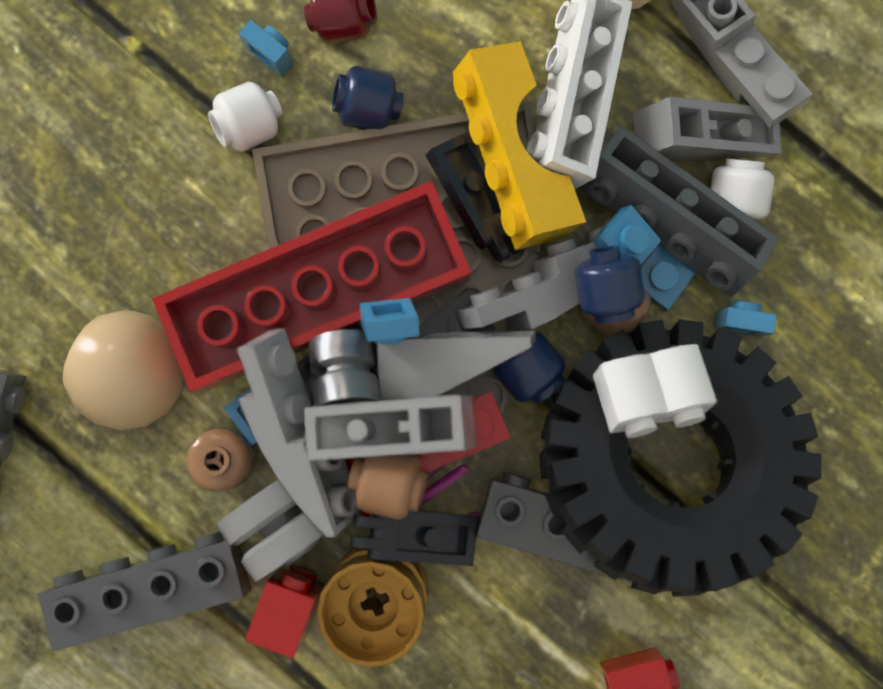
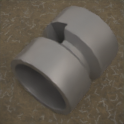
(342, 366)

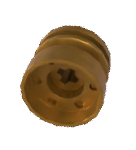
(363, 627)

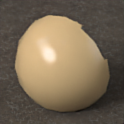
(122, 371)

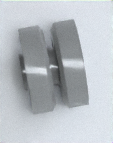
(280, 522)

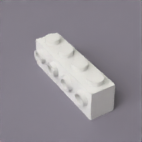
(579, 87)

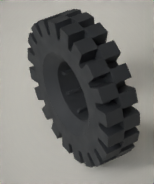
(668, 546)

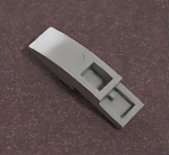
(743, 57)
(536, 295)
(278, 423)

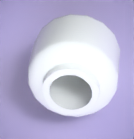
(245, 116)
(745, 186)

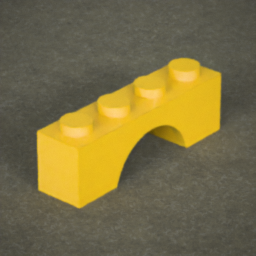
(532, 200)

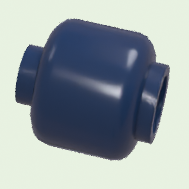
(366, 98)
(610, 285)
(532, 373)

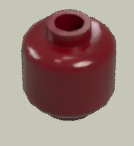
(340, 19)

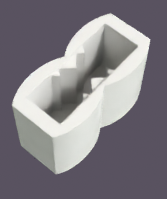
(654, 390)

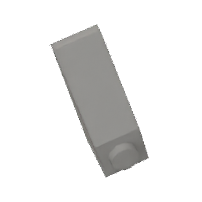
(705, 130)
(442, 360)
(390, 427)

